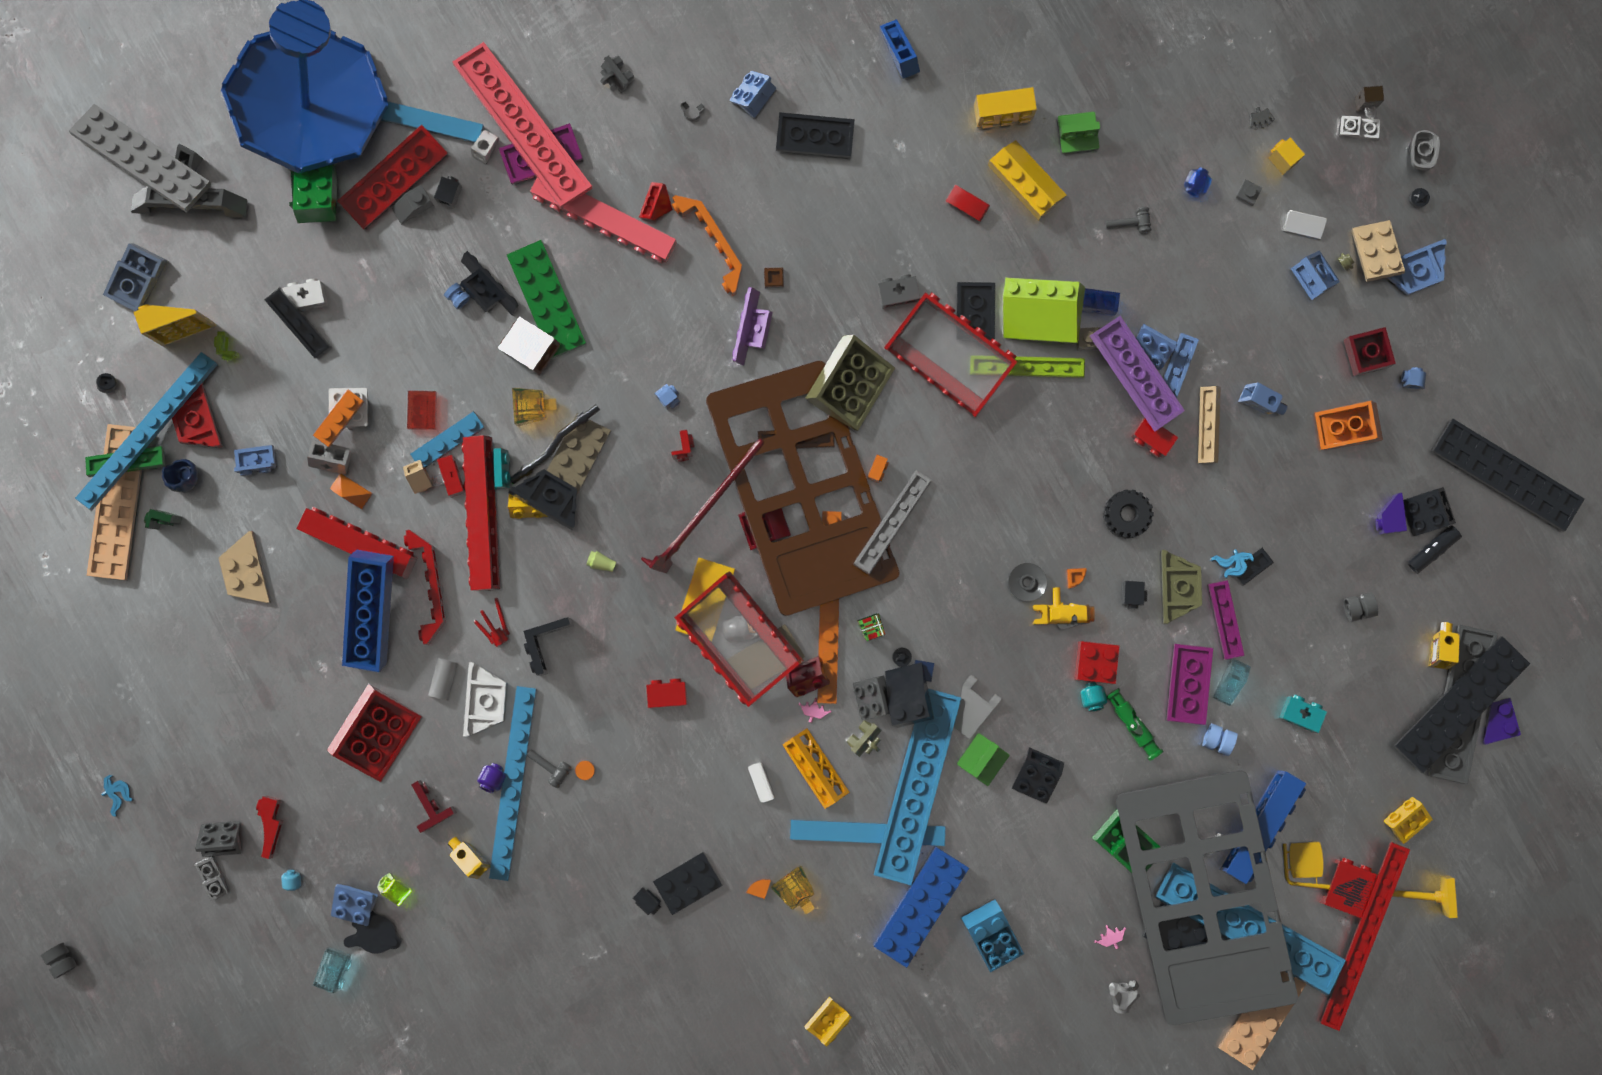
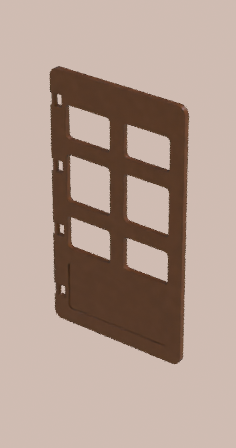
(820, 562)

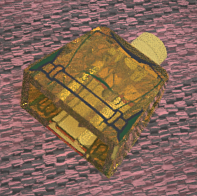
(530, 406)
(795, 890)

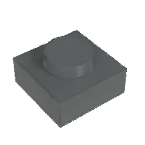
(1249, 192)

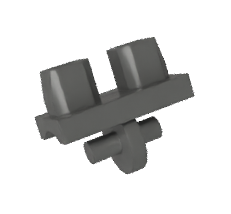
(613, 75)

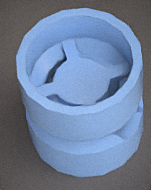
(1221, 740)

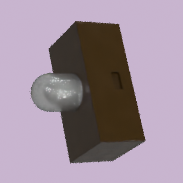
(1369, 100)

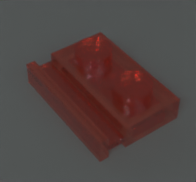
(421, 410)

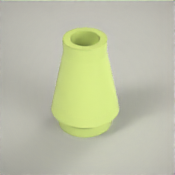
(600, 562)

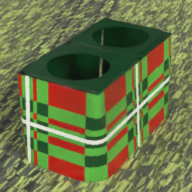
(871, 627)

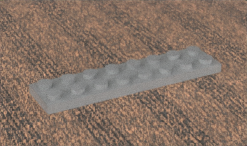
(140, 158)

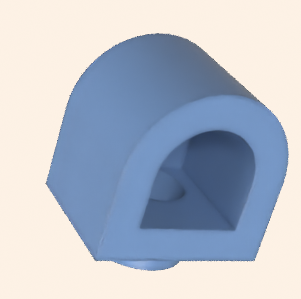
(1414, 378)
(668, 396)

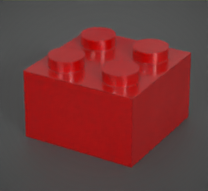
(1097, 662)

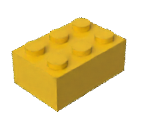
(1005, 107)

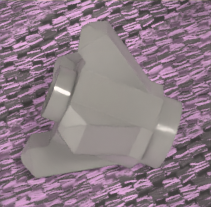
(1123, 996)

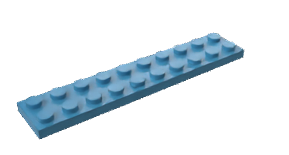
(916, 790)
(1308, 960)

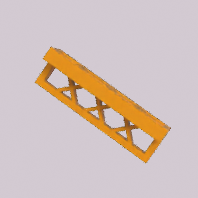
(813, 770)

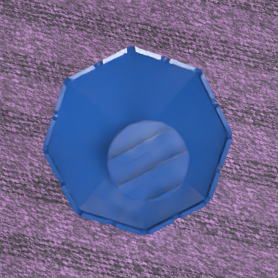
(304, 91)

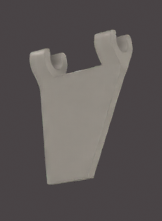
(973, 709)

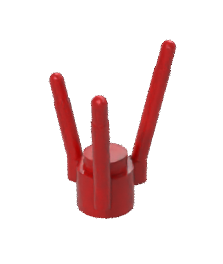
(497, 635)

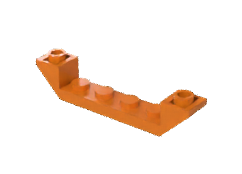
(685, 206)

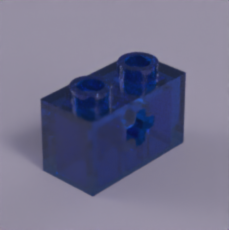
(1101, 301)

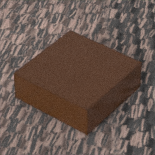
(773, 277)

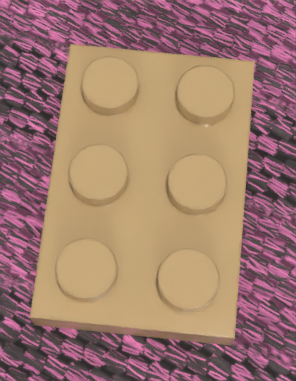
(1378, 251)

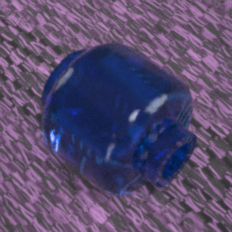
(1197, 182)

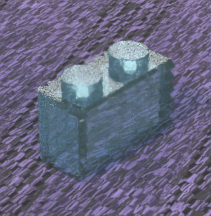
(332, 970)

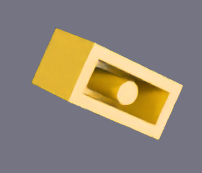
(1286, 155)

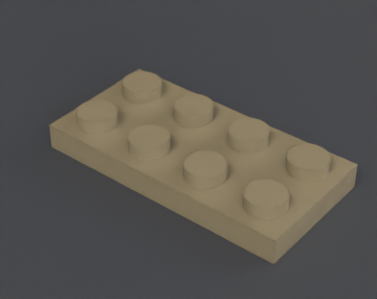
(578, 453)

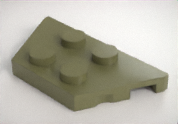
(1179, 586)

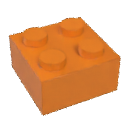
(876, 473)

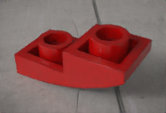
(967, 203)

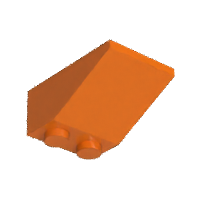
(1349, 425)

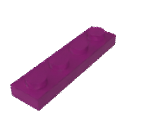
(1226, 620)

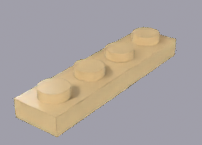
(1209, 424)

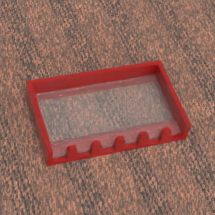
(951, 353)
(738, 639)

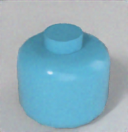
(291, 880)

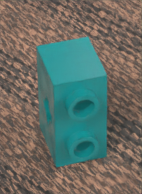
(1292, 714)

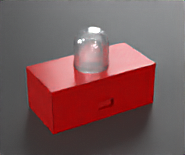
(449, 476)

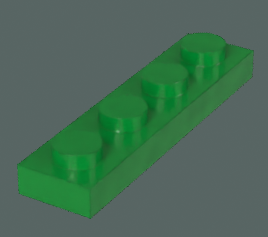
(148, 459)

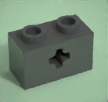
(909, 292)

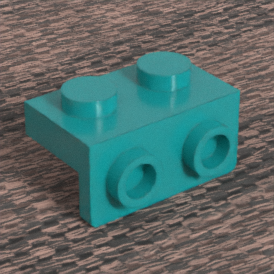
(501, 468)

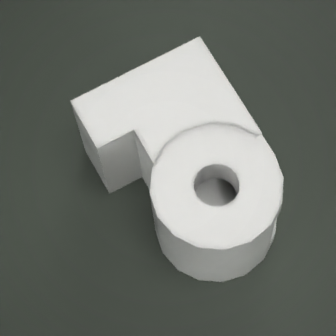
(484, 146)

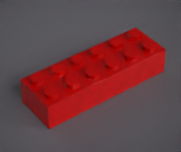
(351, 539)

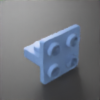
(753, 93)
(1156, 345)
(353, 904)

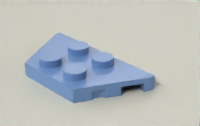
(1422, 268)

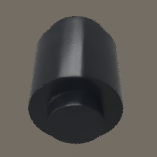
(647, 901)

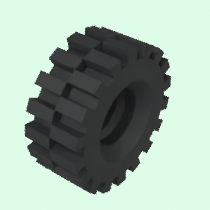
(1124, 528)

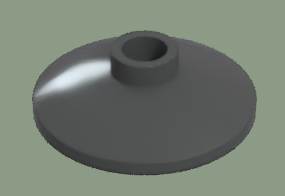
(1037, 579)

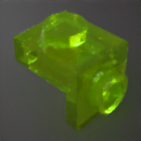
(221, 343)
(393, 889)

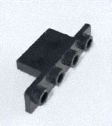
(484, 287)

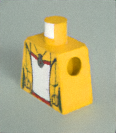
(1444, 648)

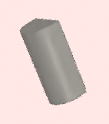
(442, 679)

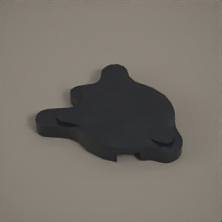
(375, 937)

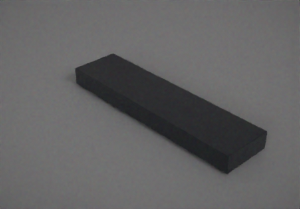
(297, 322)

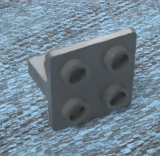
(871, 697)
(219, 839)

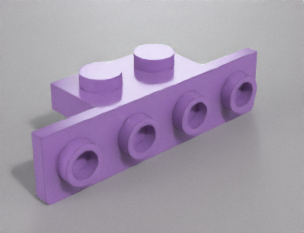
(753, 327)

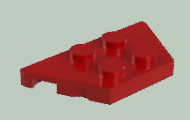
(195, 421)

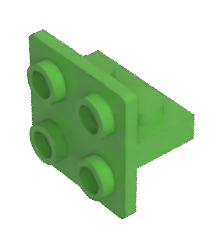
(1078, 132)
(983, 759)

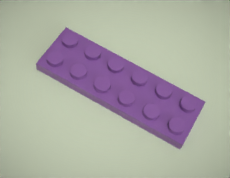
(1137, 373)

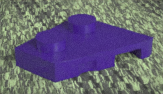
(1501, 722)

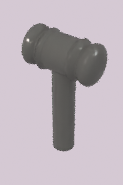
(1141, 220)
(559, 773)

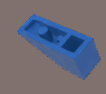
(900, 49)

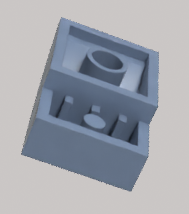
(134, 276)

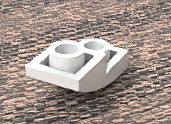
(1360, 128)

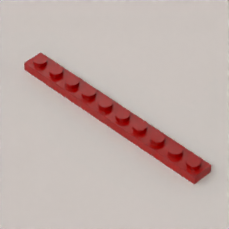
(1365, 936)

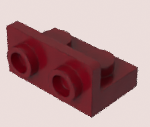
(807, 677)

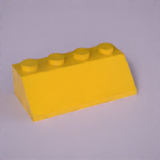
(1026, 179)

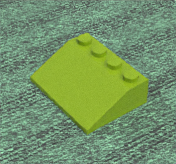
(1042, 310)

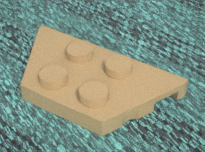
(244, 571)

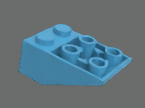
(992, 935)

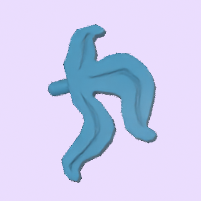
(1240, 567)
(118, 786)

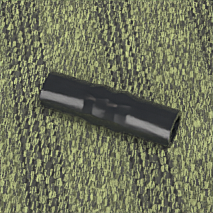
(1434, 549)

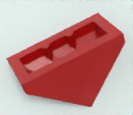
(656, 202)

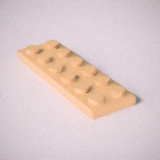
(1256, 1029)

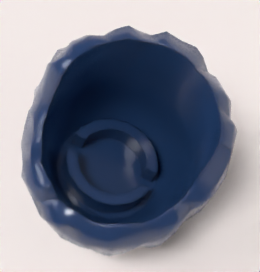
(180, 475)

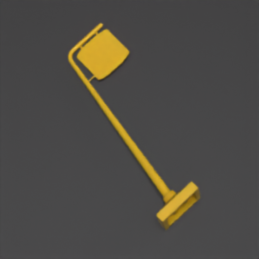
(1307, 862)

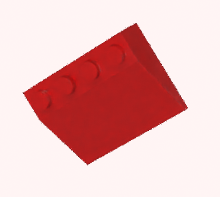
(374, 733)

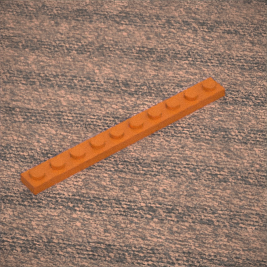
(829, 634)

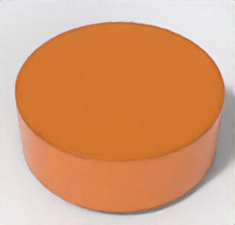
(585, 770)

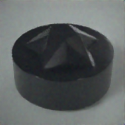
(1419, 198)
(106, 383)
(902, 657)

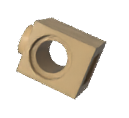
(417, 477)

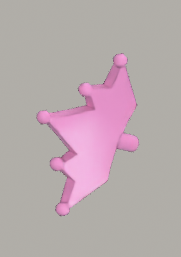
(813, 710)
(1111, 937)

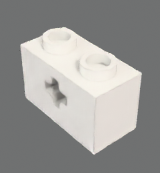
(315, 298)

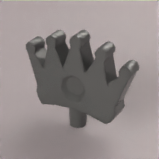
(1261, 117)

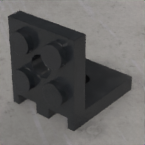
(533, 648)

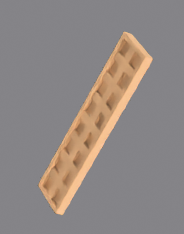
(115, 517)

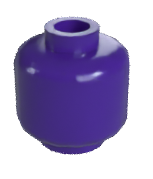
(491, 778)

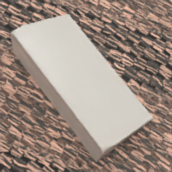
(1304, 224)
(761, 782)

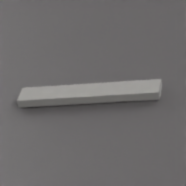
(892, 522)

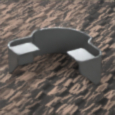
(686, 106)

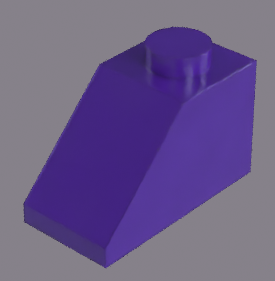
(1392, 516)

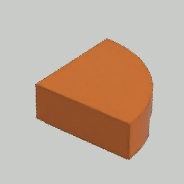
(1075, 576)
(759, 888)

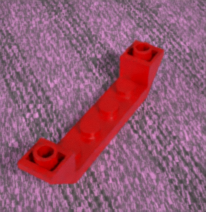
(429, 631)

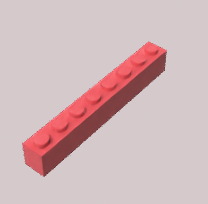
(613, 223)

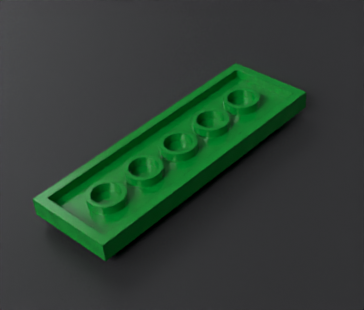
(546, 296)

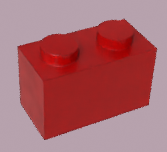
(1158, 442)
(666, 694)

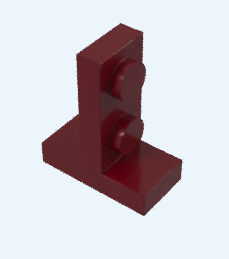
(430, 807)

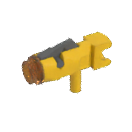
(1064, 615)

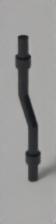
(582, 418)

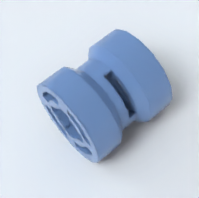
(457, 296)

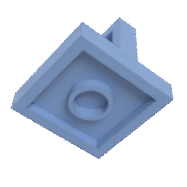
(1315, 274)

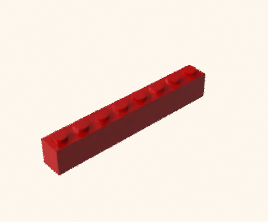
(481, 513)

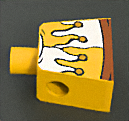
(473, 864)

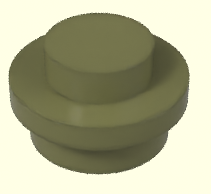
(1346, 261)

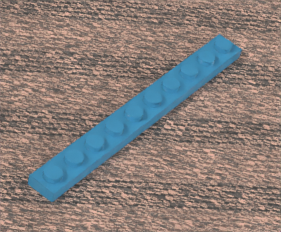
(146, 431)
(513, 783)

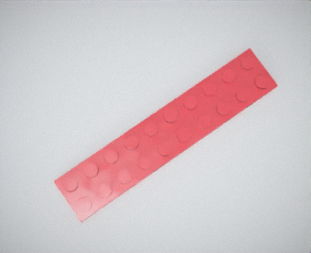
(522, 125)

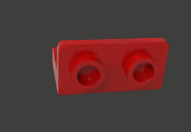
(687, 443)

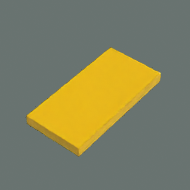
(704, 576)

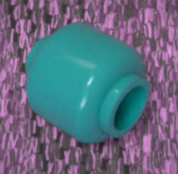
(1093, 697)

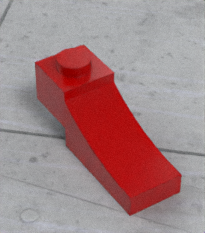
(268, 810)

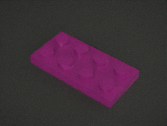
(519, 170)
(1189, 684)

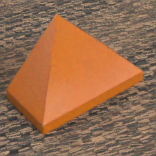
(351, 491)

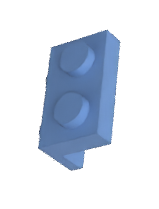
(255, 459)

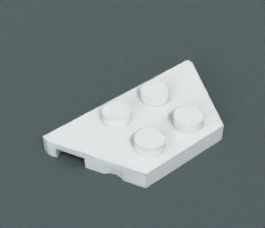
(483, 700)

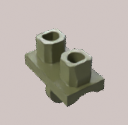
(867, 741)

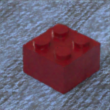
(1369, 351)

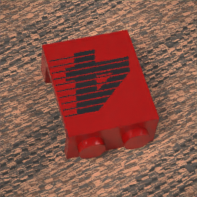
(1350, 888)

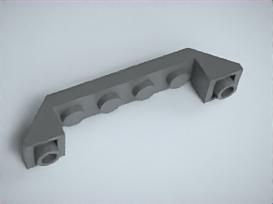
(231, 203)

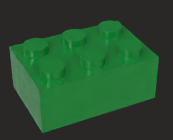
(315, 195)

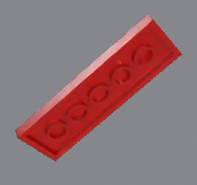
(392, 177)

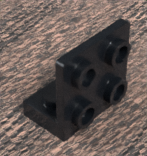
(1428, 511)
(1038, 775)

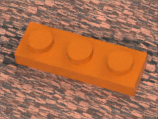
(338, 418)

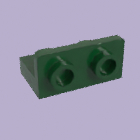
(155, 518)

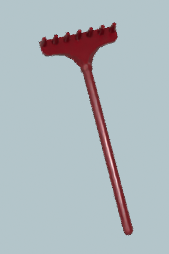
(663, 562)

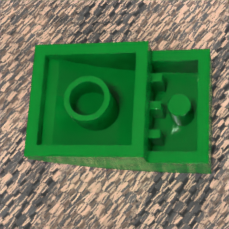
(1111, 839)

